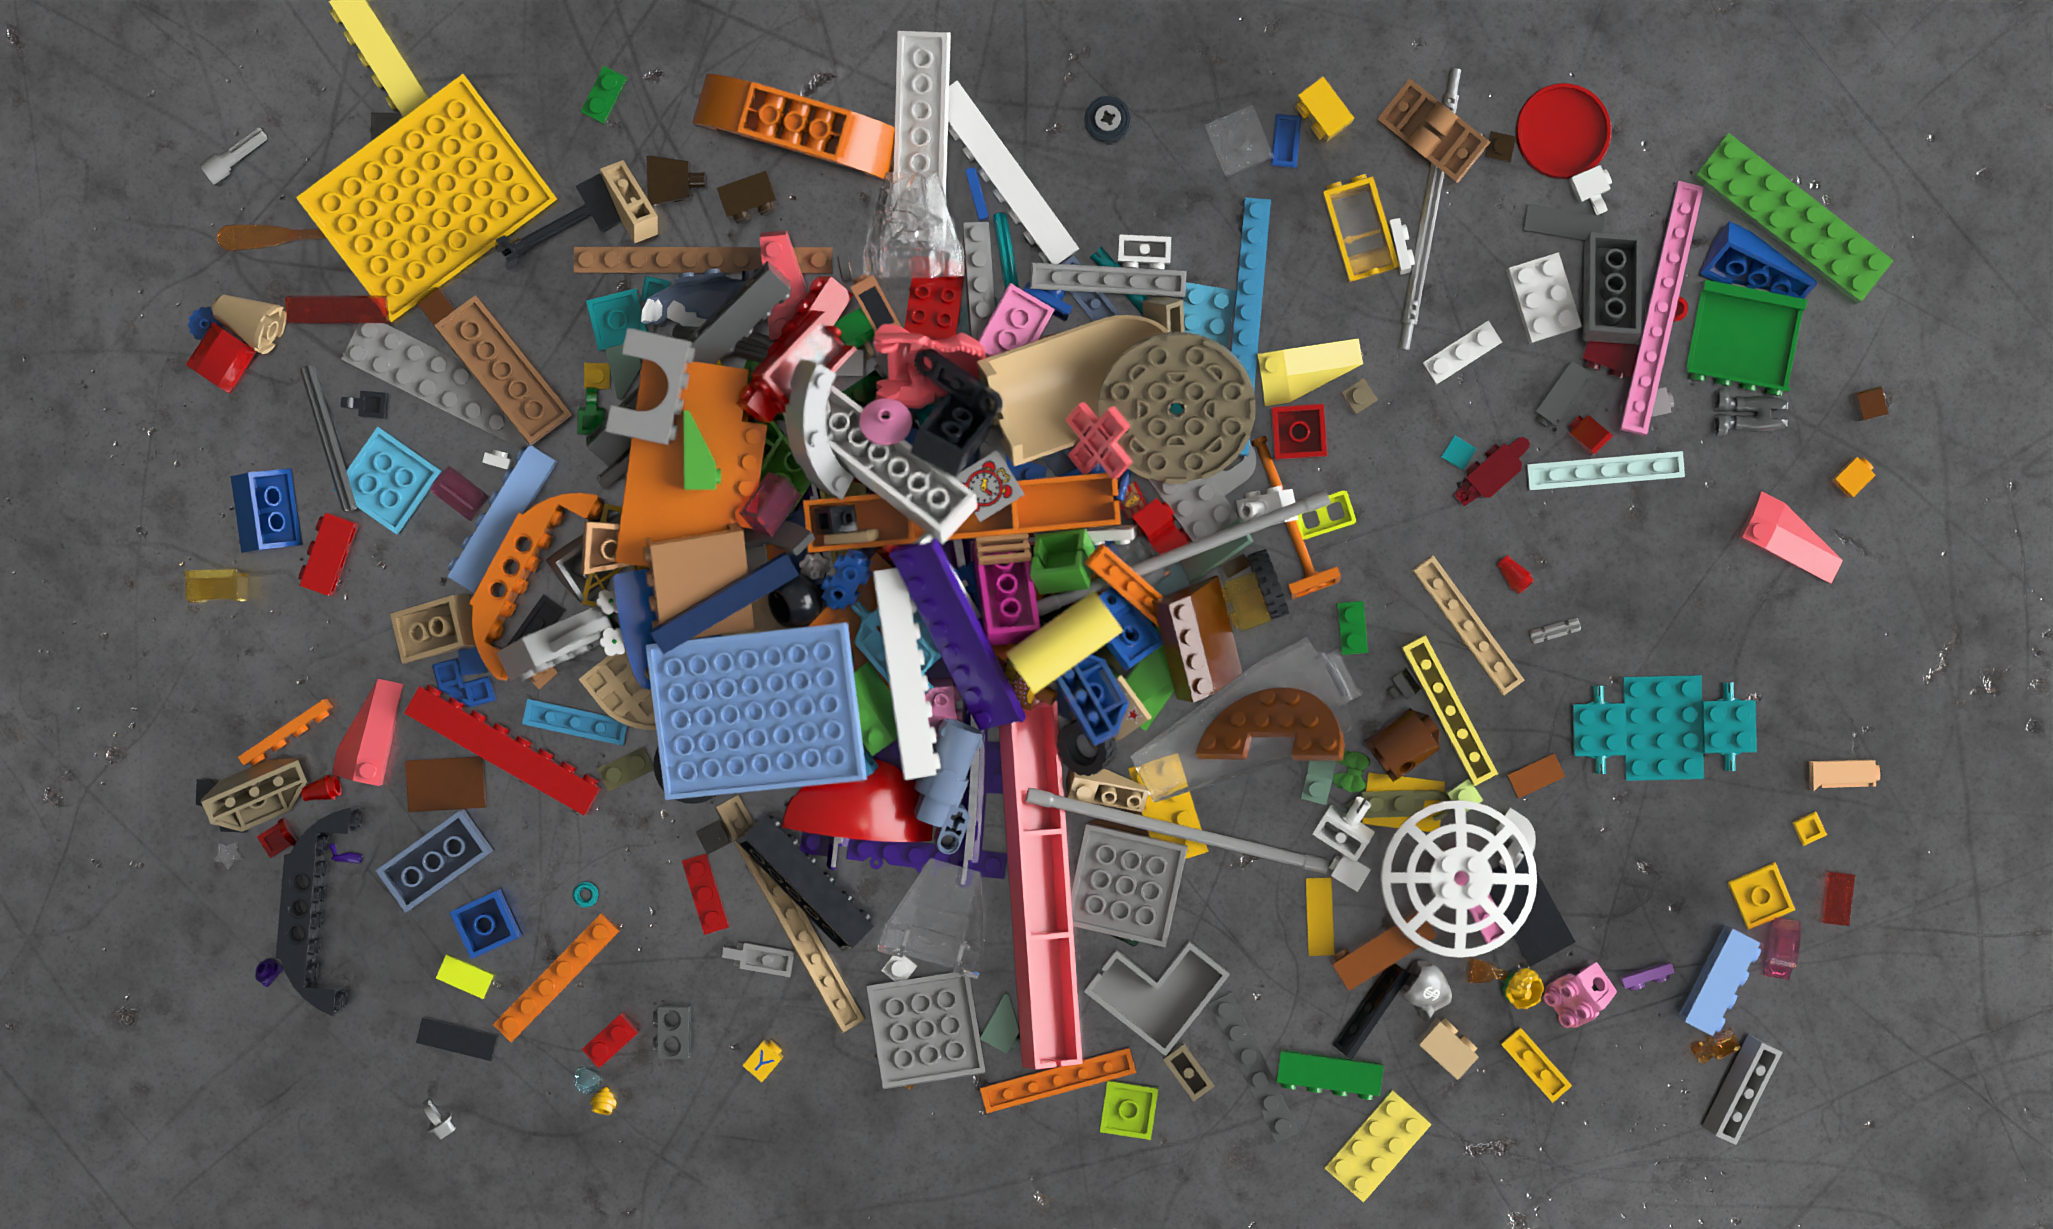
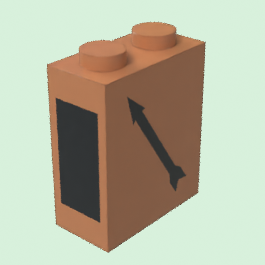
(873, 302)

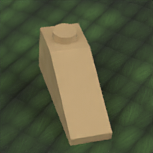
(630, 202)

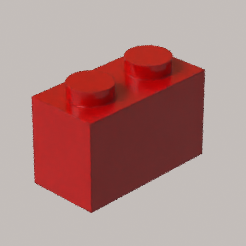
(610, 1040)

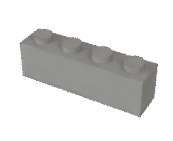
(1742, 1089)

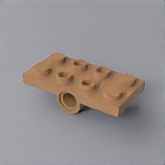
(1433, 130)

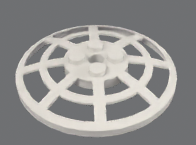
(1443, 884)

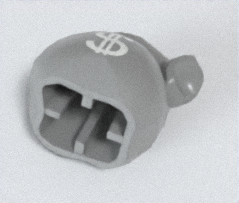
(1426, 988)

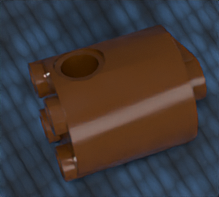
(1404, 743)

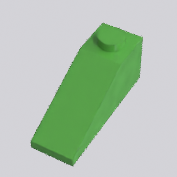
(699, 464)

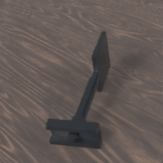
(597, 204)

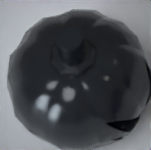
(796, 603)

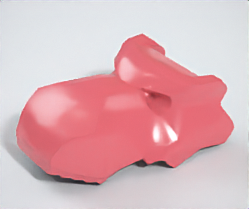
(904, 381)

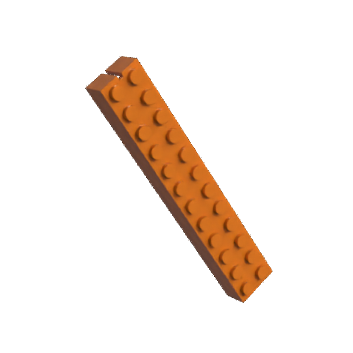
(1046, 506)

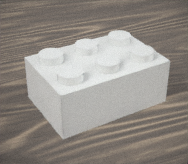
(1543, 298)

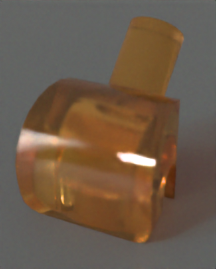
(1484, 972)

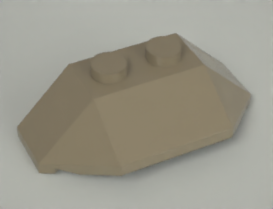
(255, 794)

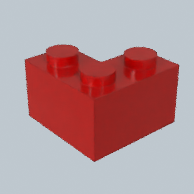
(1158, 527)

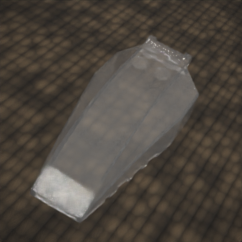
(1170, 761)

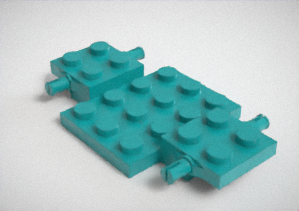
(1664, 728)

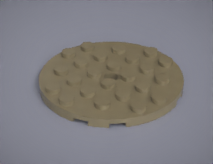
(1188, 372)

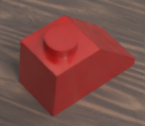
(1588, 434)

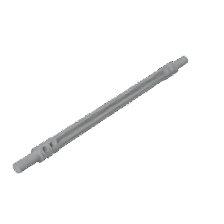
(1426, 228)

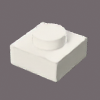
(498, 459)
(899, 968)

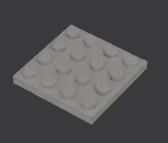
(1127, 884)
(925, 1030)

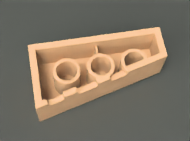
(599, 547)

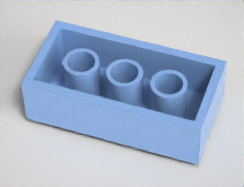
(1719, 980)

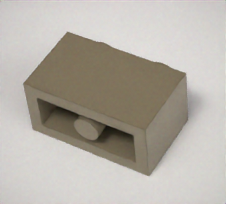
(1188, 1071)

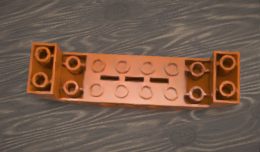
(796, 124)
(537, 526)

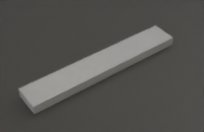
(1108, 279)

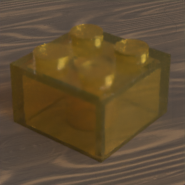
(1246, 602)

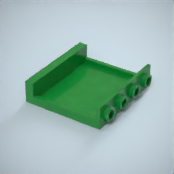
(1744, 337)

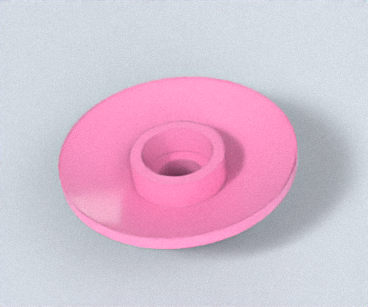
(882, 430)

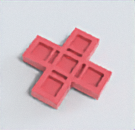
(1098, 440)

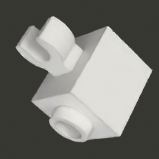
(1591, 186)

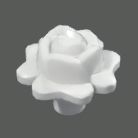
(815, 566)

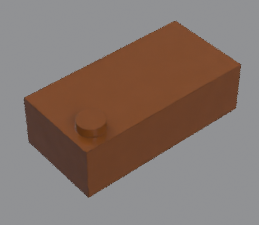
(1377, 952)

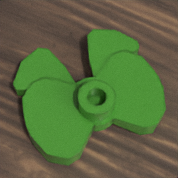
(1352, 780)

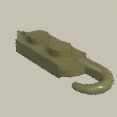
(1400, 803)

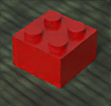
(1298, 431)

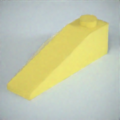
(1297, 371)

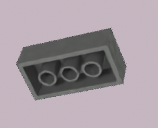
(1612, 288)

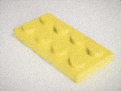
(1377, 1145)

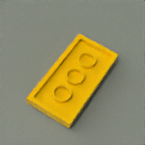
(1174, 810)

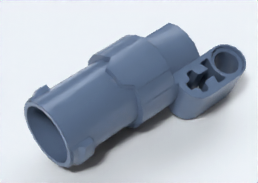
(943, 792)

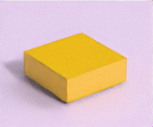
(1809, 828)

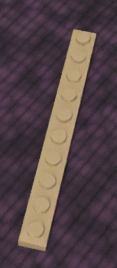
(796, 927)

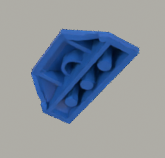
(1094, 698)

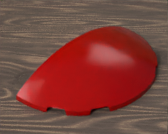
(861, 810)

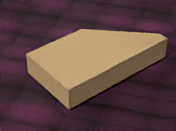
(852, 537)

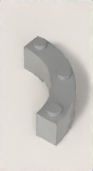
(807, 428)

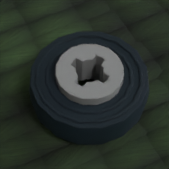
(1111, 127)

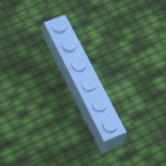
(516, 496)

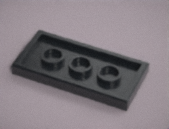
(1544, 927)

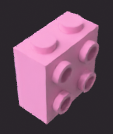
(943, 702)

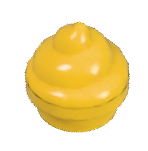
(603, 1102)

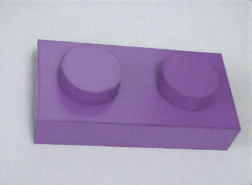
(1637, 979)

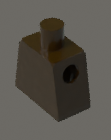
(671, 180)

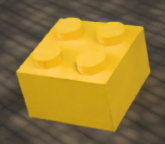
(1324, 110)

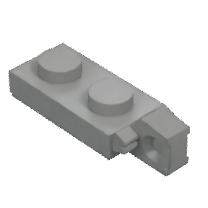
(761, 958)

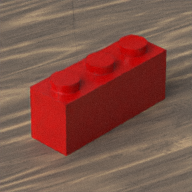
(327, 554)

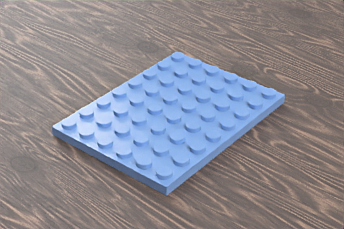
(756, 712)

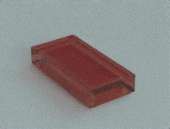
(1838, 898)

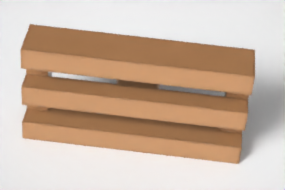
(1020, 539)

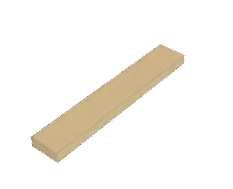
(1468, 625)

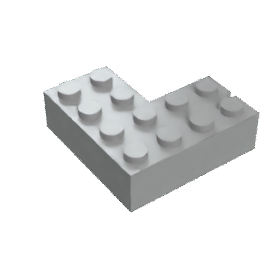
(1160, 1007)

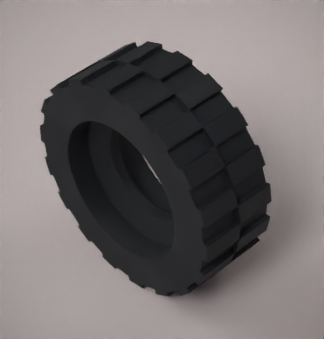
(1075, 759)

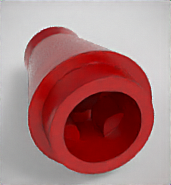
(1516, 576)
(322, 789)

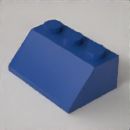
(266, 510)

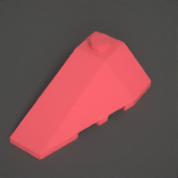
(1784, 534)
(368, 741)

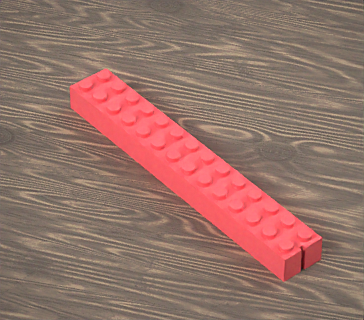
(1040, 892)

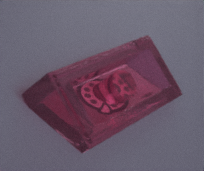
(459, 493)

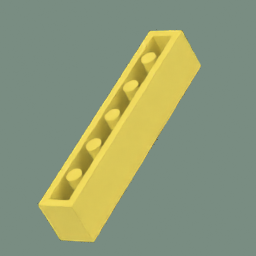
(379, 53)
(1449, 710)

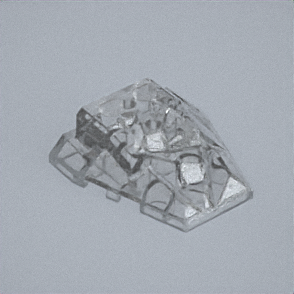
(912, 230)

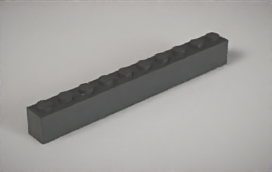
(711, 342)

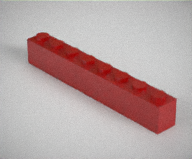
(503, 750)

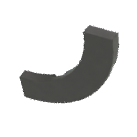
(789, 537)

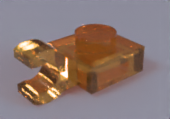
(1719, 1046)

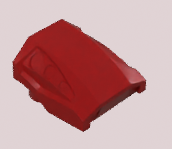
(221, 358)

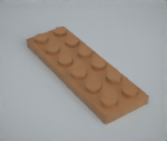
(502, 370)

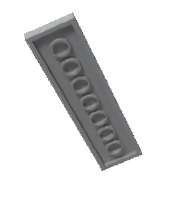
(428, 376)

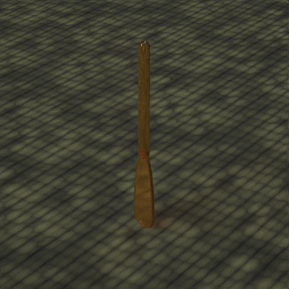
(259, 236)

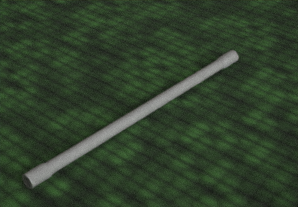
(1307, 504)
(1048, 799)

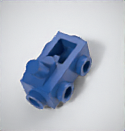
(849, 573)

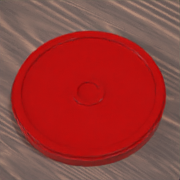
(1563, 130)

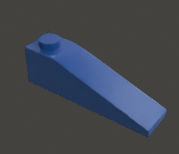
(1749, 261)

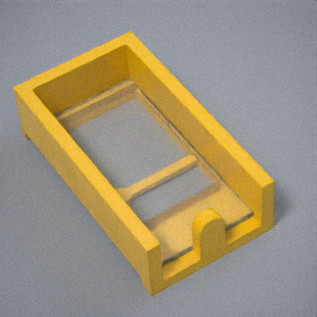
(1360, 228)

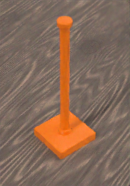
(1313, 579)

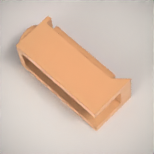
(1843, 773)

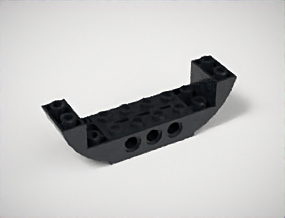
(296, 952)

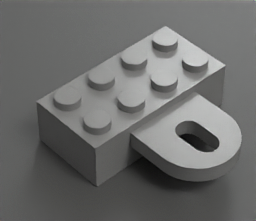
(1202, 503)
(554, 644)

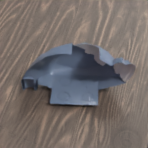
(692, 298)

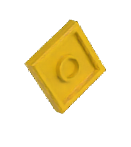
(1761, 895)

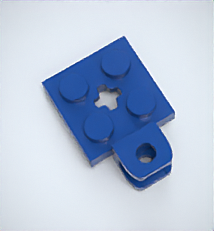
(1133, 621)

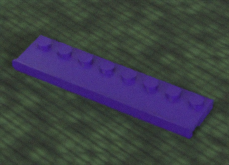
(957, 634)

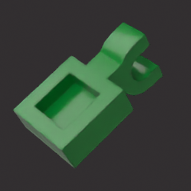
(589, 416)

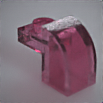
(1783, 948)

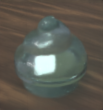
(586, 1081)

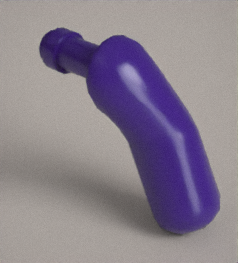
(345, 857)

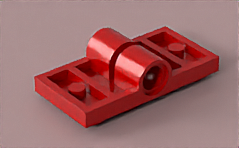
(934, 306)

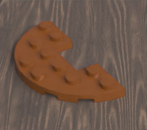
(1275, 714)

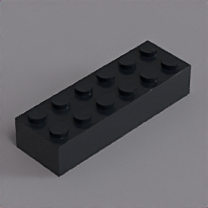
(804, 882)

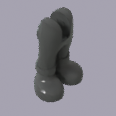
(1760, 405)

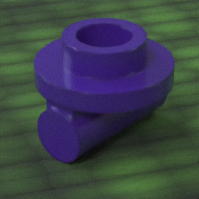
(267, 971)

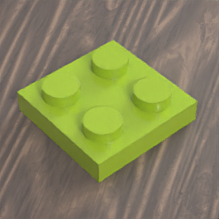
(1129, 1109)

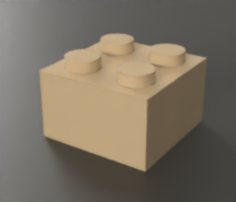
(1447, 1048)

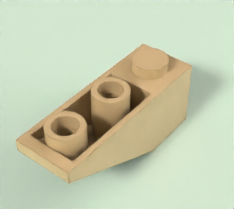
(1107, 789)

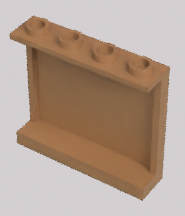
(693, 569)

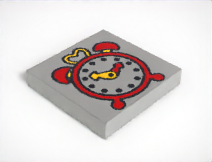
(991, 484)

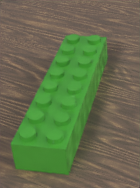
(1793, 218)

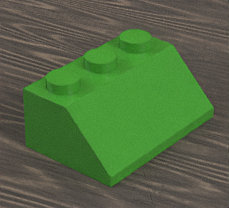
(874, 709)

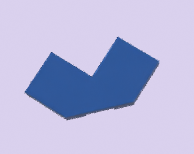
(452, 683)

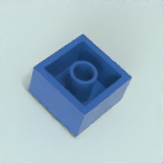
(485, 924)

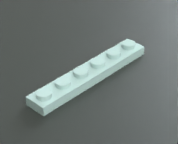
(1605, 470)

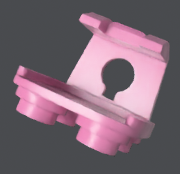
(1575, 998)

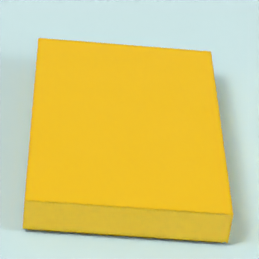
(1382, 782)

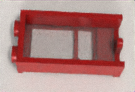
(812, 341)

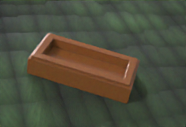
(1536, 775)

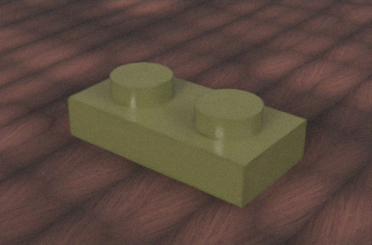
(626, 768)

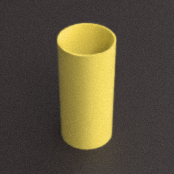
(1064, 642)

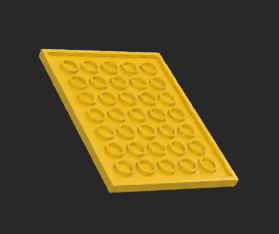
(427, 197)

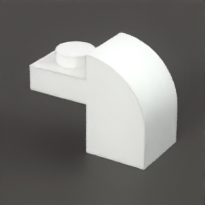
(1526, 829)

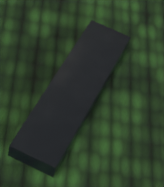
(1371, 1010)

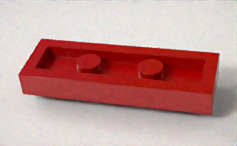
(705, 893)

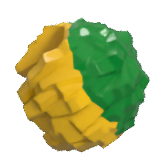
(1523, 988)

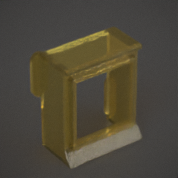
(216, 585)

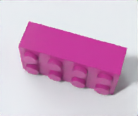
(1006, 599)

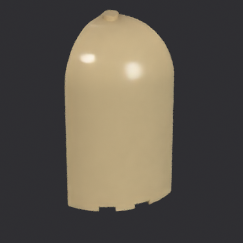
(1053, 376)

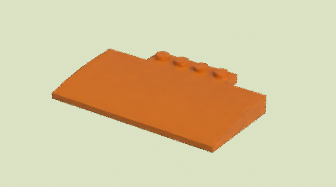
(654, 483)

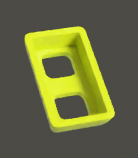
(1327, 525)

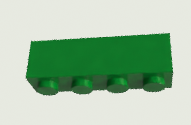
(1329, 1073)

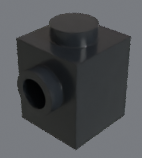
(835, 519)

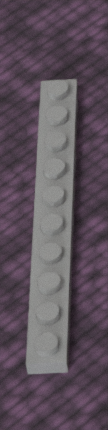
(980, 304)

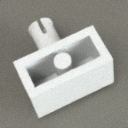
(1258, 504)
(1345, 830)

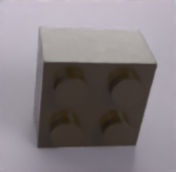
(748, 197)

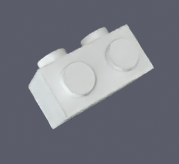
(1144, 250)

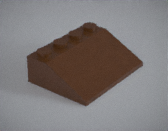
(1197, 639)

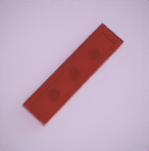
(337, 309)

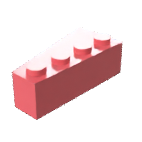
(778, 250)

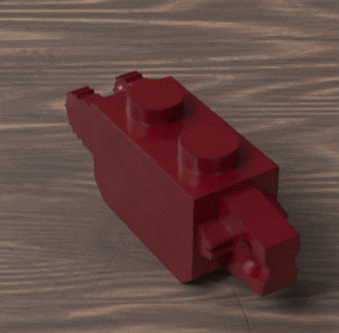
(1494, 472)

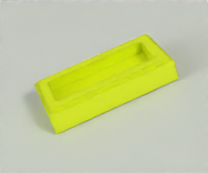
(464, 976)

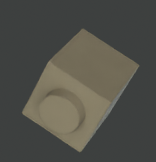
(1359, 396)

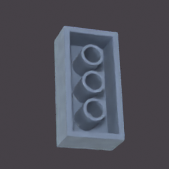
(434, 860)

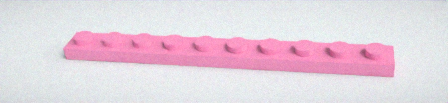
(1662, 308)

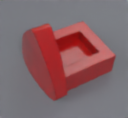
(278, 838)

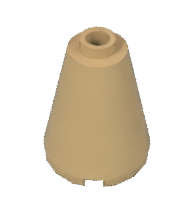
(251, 320)

